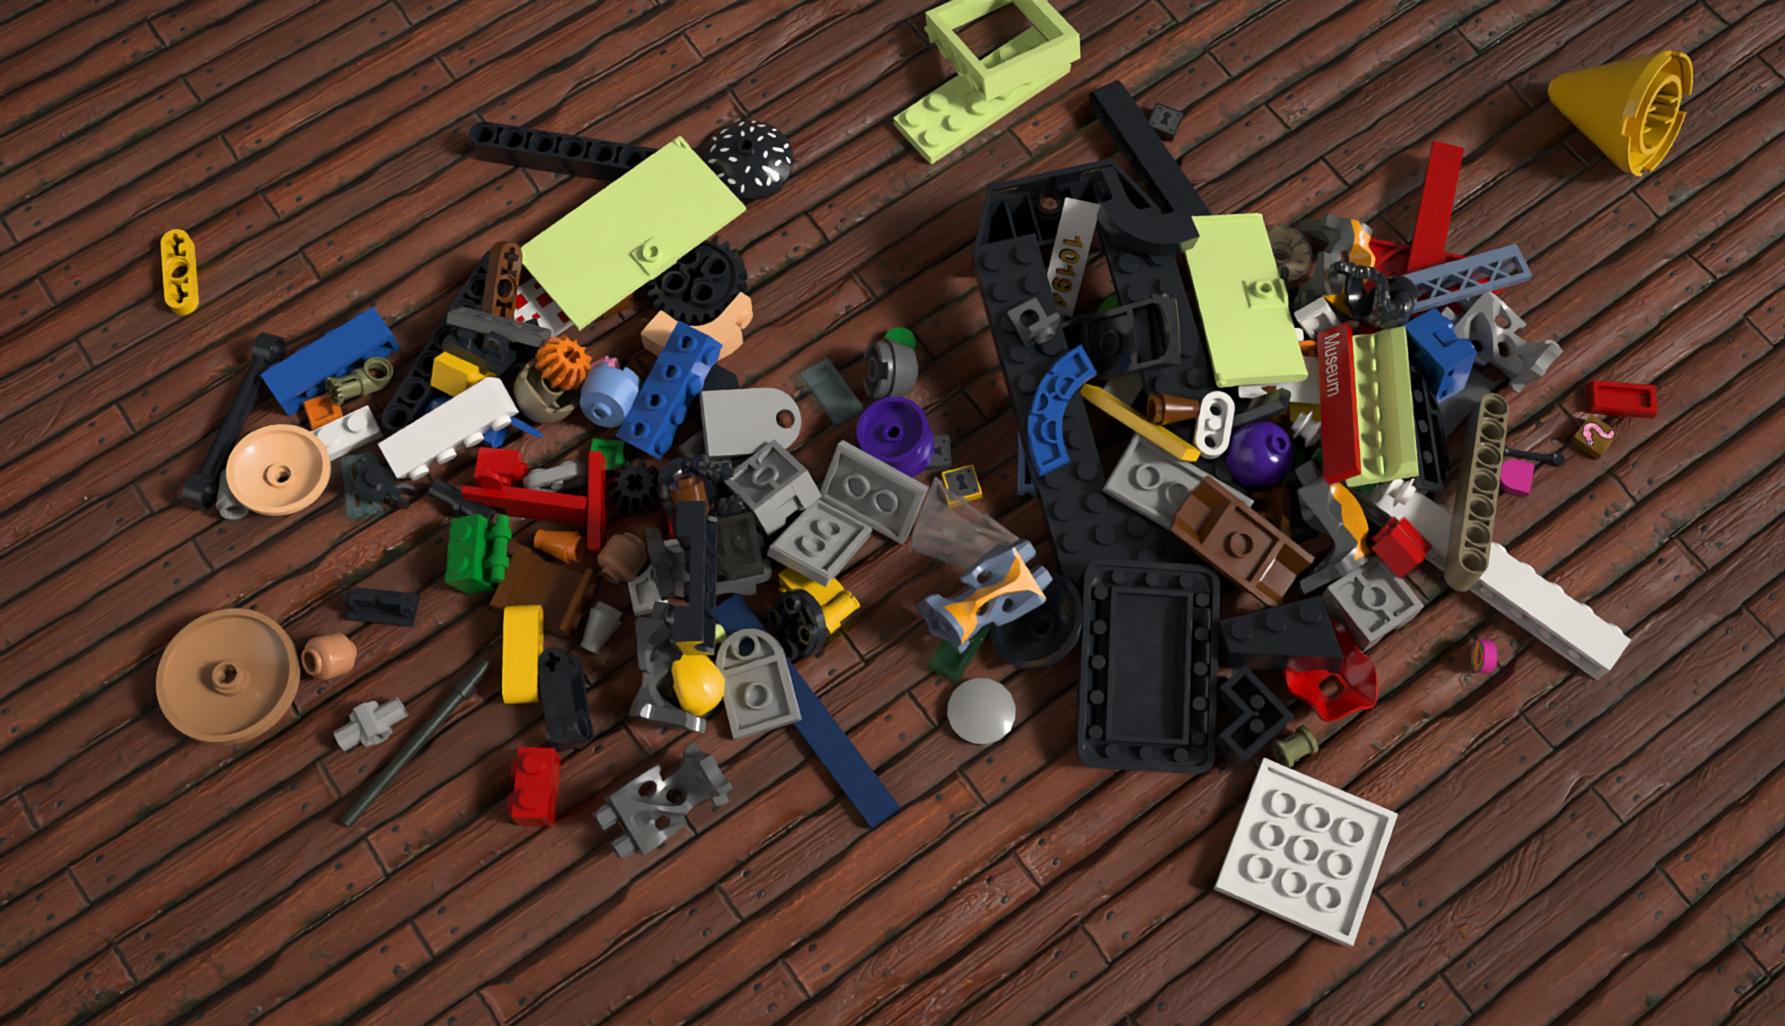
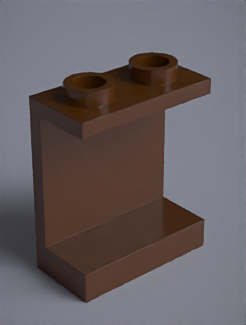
(555, 588)

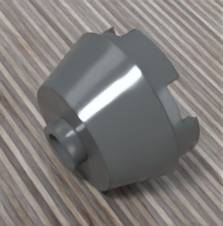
(890, 369)

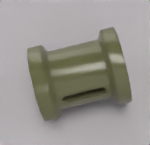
(1294, 746)

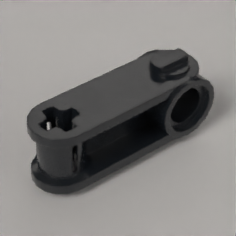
(564, 700)

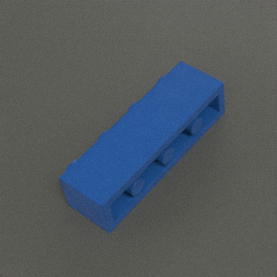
(333, 356)

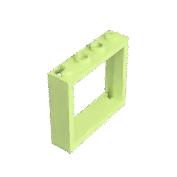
(998, 80)

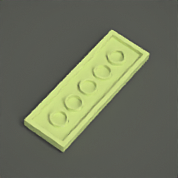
(958, 113)

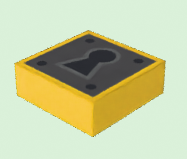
(963, 482)

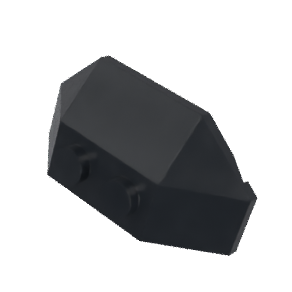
(1429, 435)

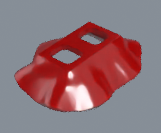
(1356, 677)

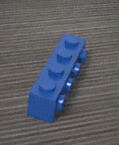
(670, 390)

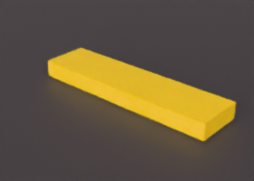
(1140, 423)

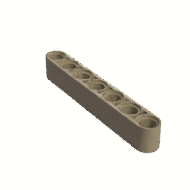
(1477, 493)

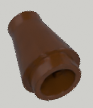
(1170, 409)

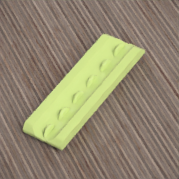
(1384, 408)

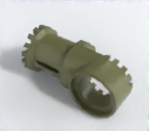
(359, 381)

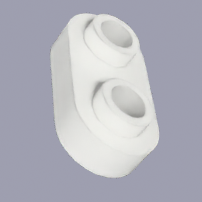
(1213, 426)

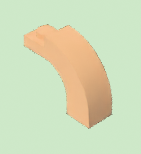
(724, 329)

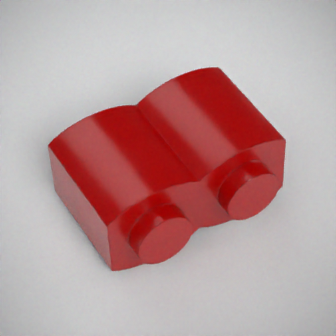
(1400, 545)

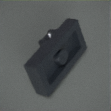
(486, 352)

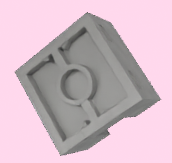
(773, 486)
(1371, 602)

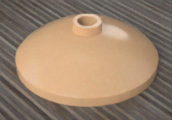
(274, 454)

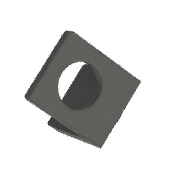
(1039, 331)

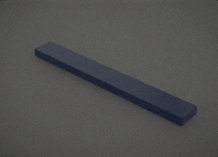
(819, 728)

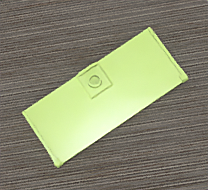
(1243, 303)

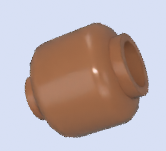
(622, 558)
(329, 656)

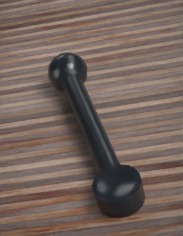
(1556, 459)

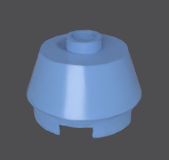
(608, 394)

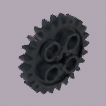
(721, 287)

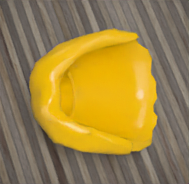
(697, 684)

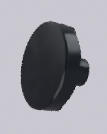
(798, 623)

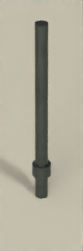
(463, 689)

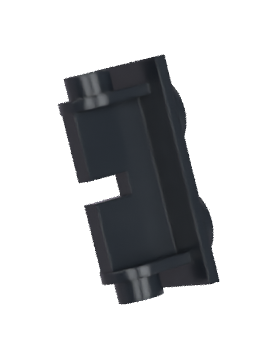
(382, 606)

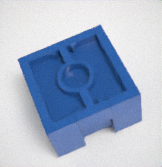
(1440, 352)

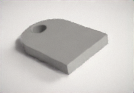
(745, 420)
(756, 686)

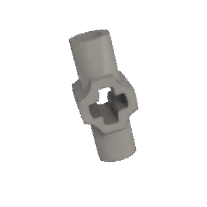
(370, 723)

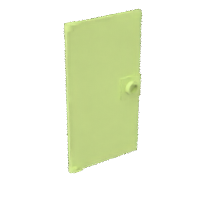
(630, 232)

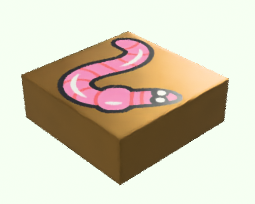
(1594, 436)

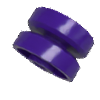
(897, 434)

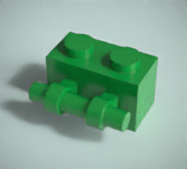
(477, 553)

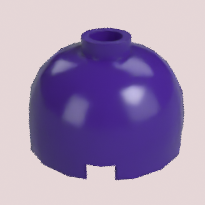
(1260, 454)

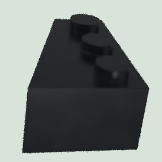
(1282, 637)

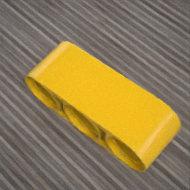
(521, 650)

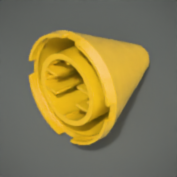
(1628, 106)

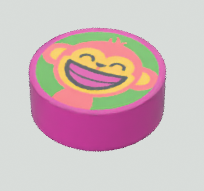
(1483, 656)

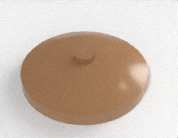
(228, 676)

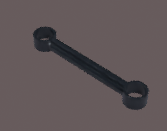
(202, 487)

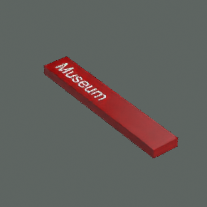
(1338, 404)

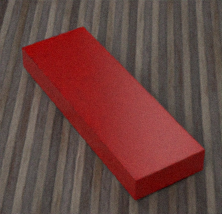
(596, 502)

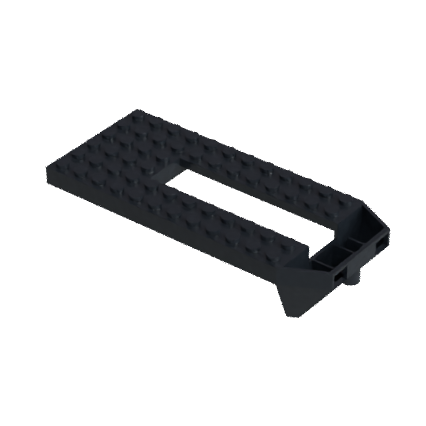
(1009, 267)

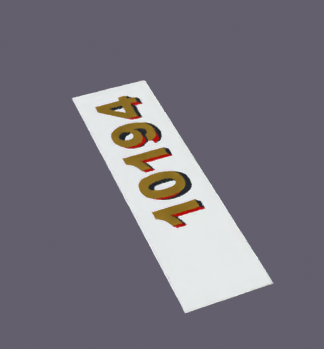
(1071, 252)

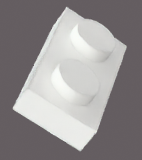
(349, 432)

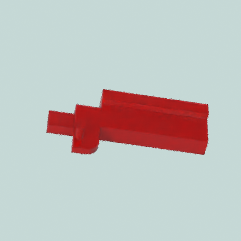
(527, 502)

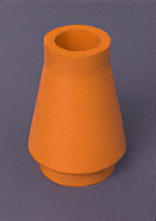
(561, 544)

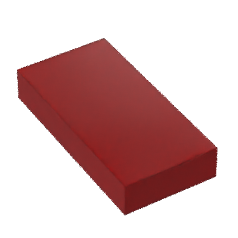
(1622, 399)

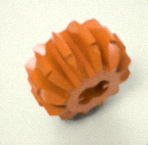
(563, 362)

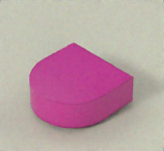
(1516, 477)

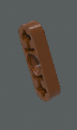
(511, 279)

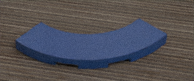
(1048, 407)

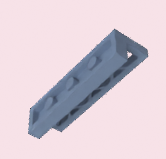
(1465, 273)

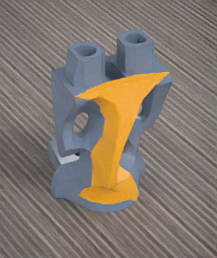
(1007, 578)

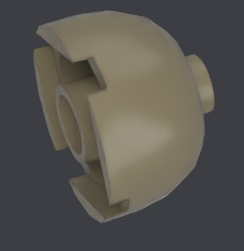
(539, 400)

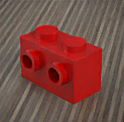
(535, 787)

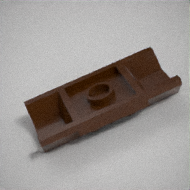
(1238, 542)

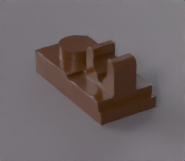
(1274, 507)

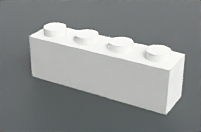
(449, 428)

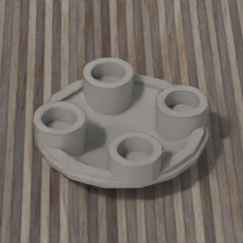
(981, 711)

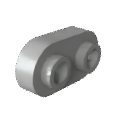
(558, 479)

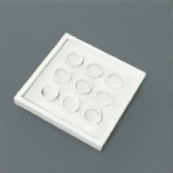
(1306, 852)

